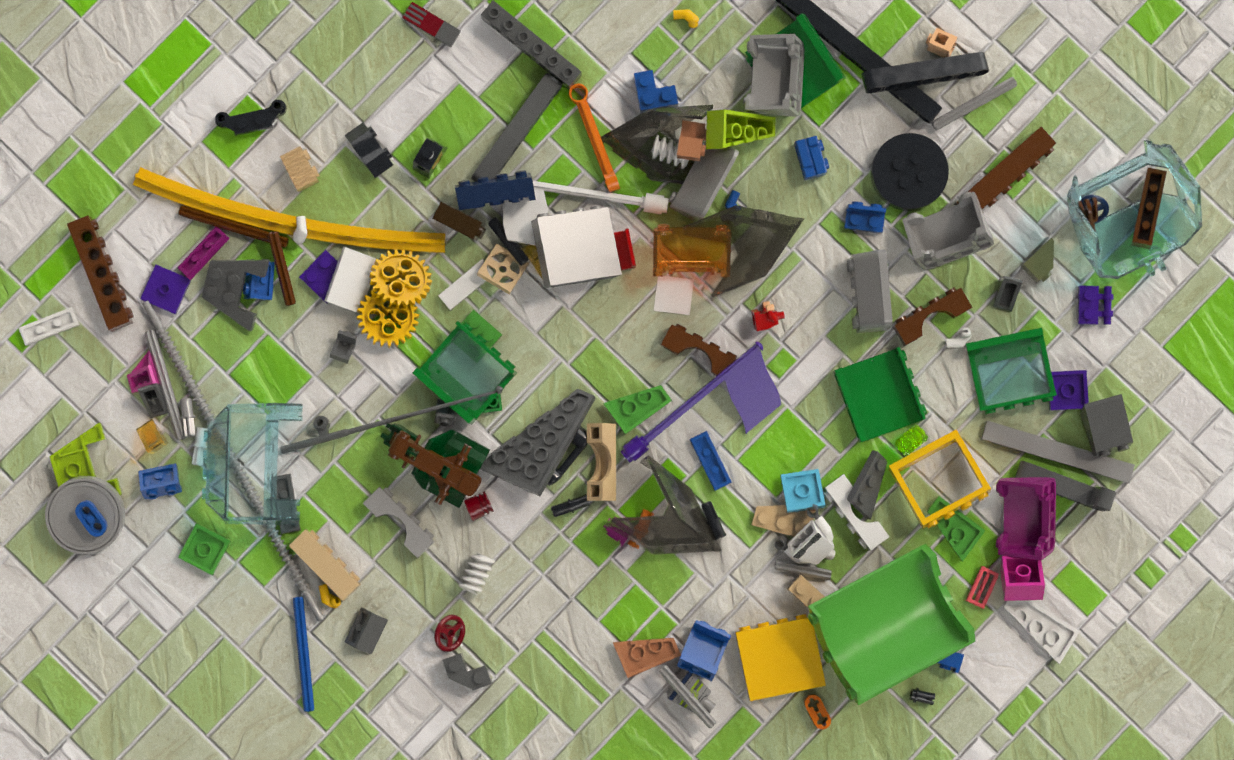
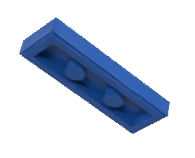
(710, 461)

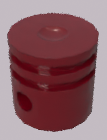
(478, 506)

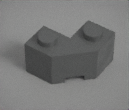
(458, 672)

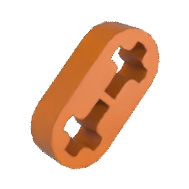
(813, 714)

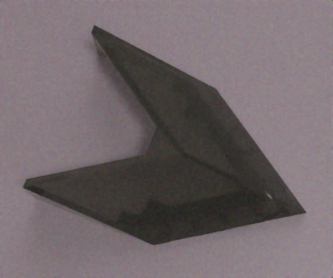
(636, 138)
(758, 240)
(681, 526)

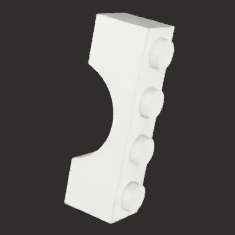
(870, 533)

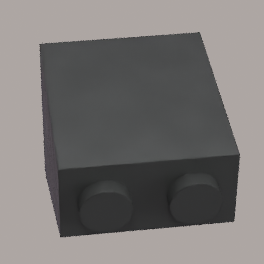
(1107, 425)

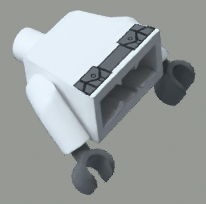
(811, 543)

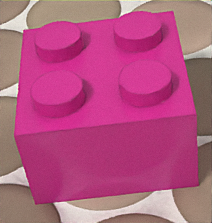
(1022, 579)

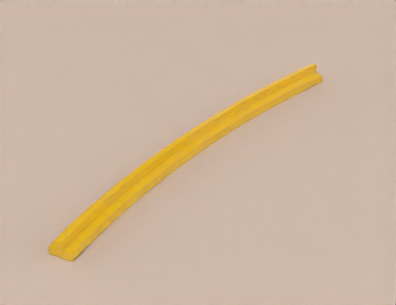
(286, 223)

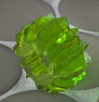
(911, 440)

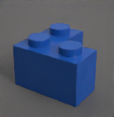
(653, 97)

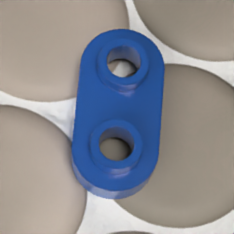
(89, 519)

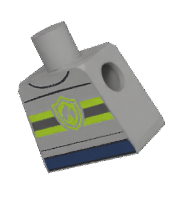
(697, 688)

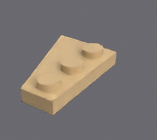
(778, 520)

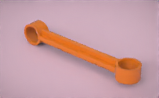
(595, 139)

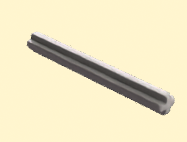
(974, 103)

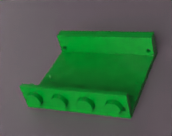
(820, 68)
(880, 394)

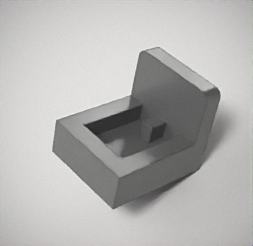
(343, 346)
(444, 416)

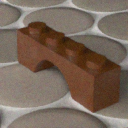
(953, 304)
(679, 340)

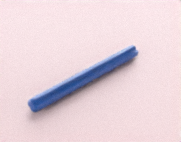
(303, 654)

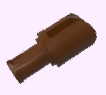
(1090, 213)

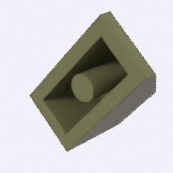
(1041, 262)

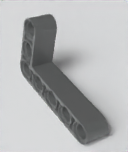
(1092, 497)

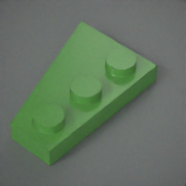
(637, 407)
(958, 530)

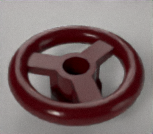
(447, 633)

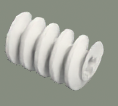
(667, 150)
(476, 573)

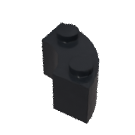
(369, 150)

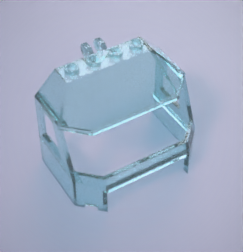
(1110, 246)
(218, 464)

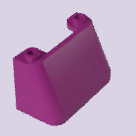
(1028, 517)

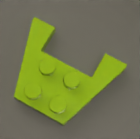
(74, 458)

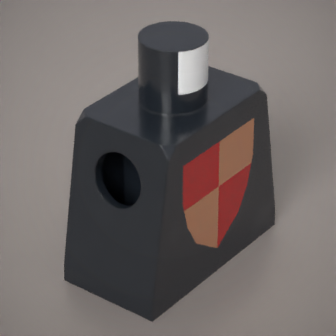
(428, 157)

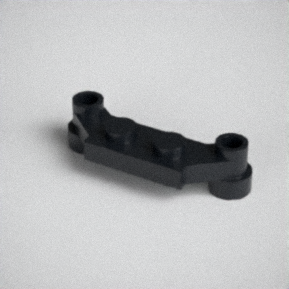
(253, 120)

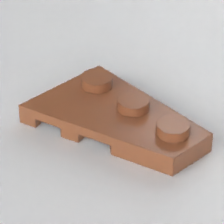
(645, 654)

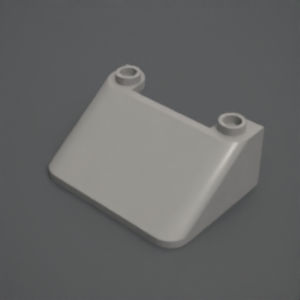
(703, 183)

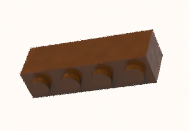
(1148, 208)

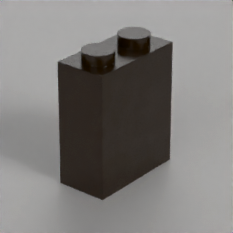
(459, 221)

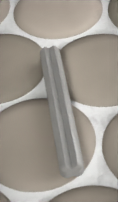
(687, 696)

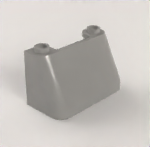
(776, 75)
(948, 233)

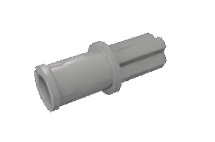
(187, 417)

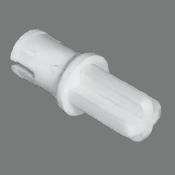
(199, 446)

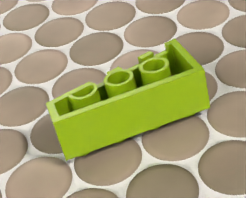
(733, 128)

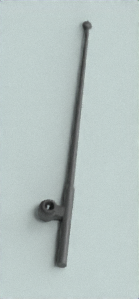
(325, 436)

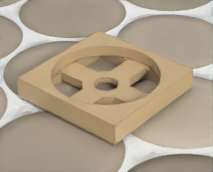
(506, 287)

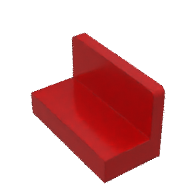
(625, 249)

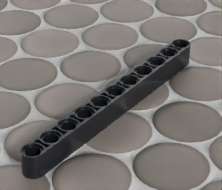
(860, 55)

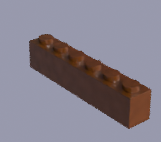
(1013, 168)

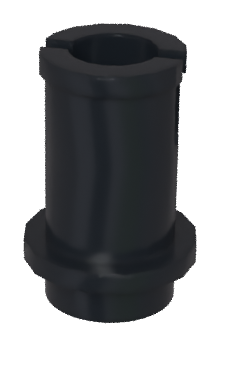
(922, 696)

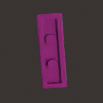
(203, 253)

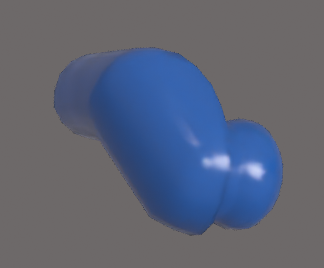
(732, 199)

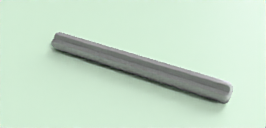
(165, 384)

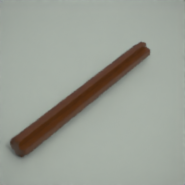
(228, 225)

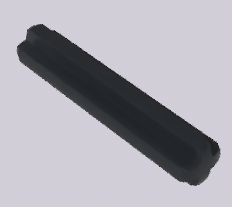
(512, 247)

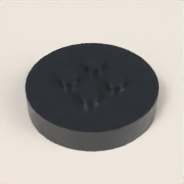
(909, 171)

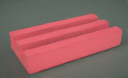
(975, 584)

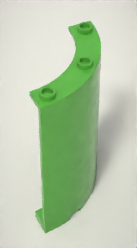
(889, 625)

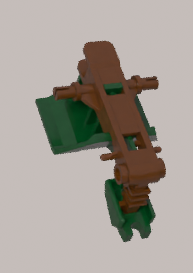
(444, 466)

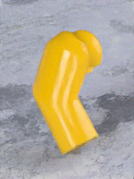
(688, 15)
(327, 598)

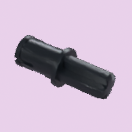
(570, 506)
(713, 520)

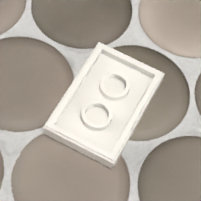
(350, 280)

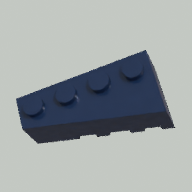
(495, 190)

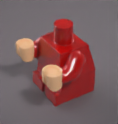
(767, 317)

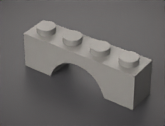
(417, 539)

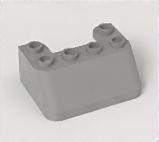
(871, 291)

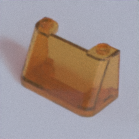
(691, 250)

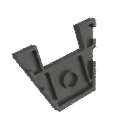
(225, 286)

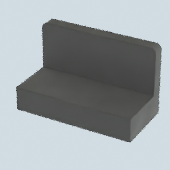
(366, 631)

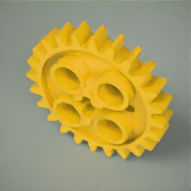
(408, 293)
(375, 329)

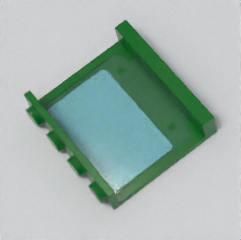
(463, 369)
(1011, 370)

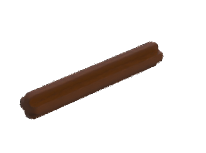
(281, 268)

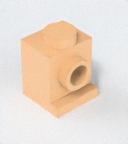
(941, 43)

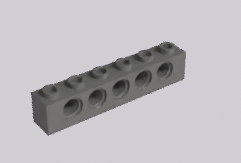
(531, 44)

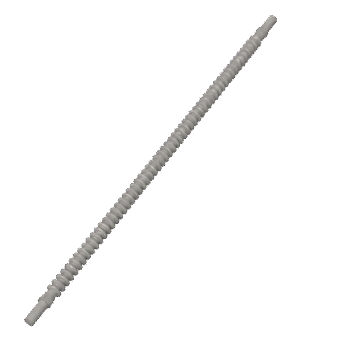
(310, 599)

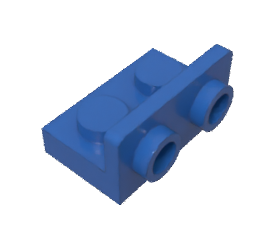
(865, 217)
(259, 287)
(159, 481)

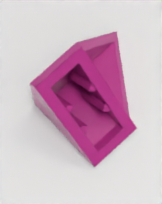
(143, 374)

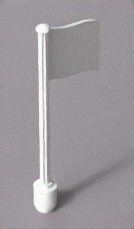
(518, 216)

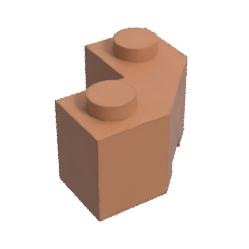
(691, 141)

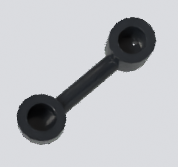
(580, 442)

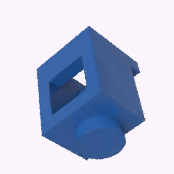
(954, 660)

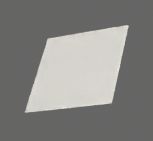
(673, 295)

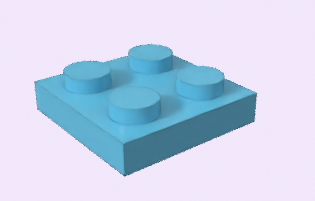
(802, 490)

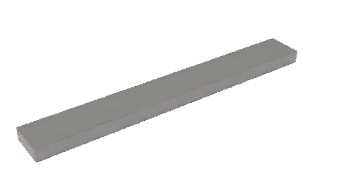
(1057, 452)

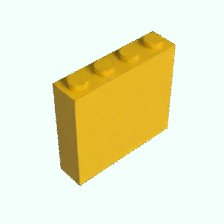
(780, 657)

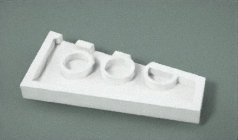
(1044, 627)

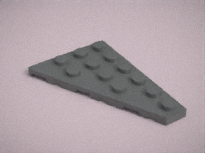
(537, 451)

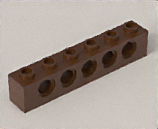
(78, 230)

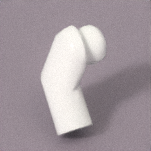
(301, 231)
(961, 340)

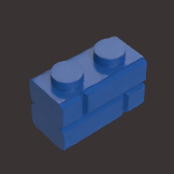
(811, 157)

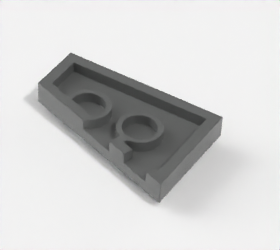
(867, 486)

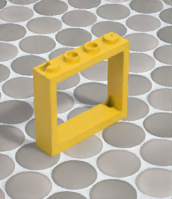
(926, 451)

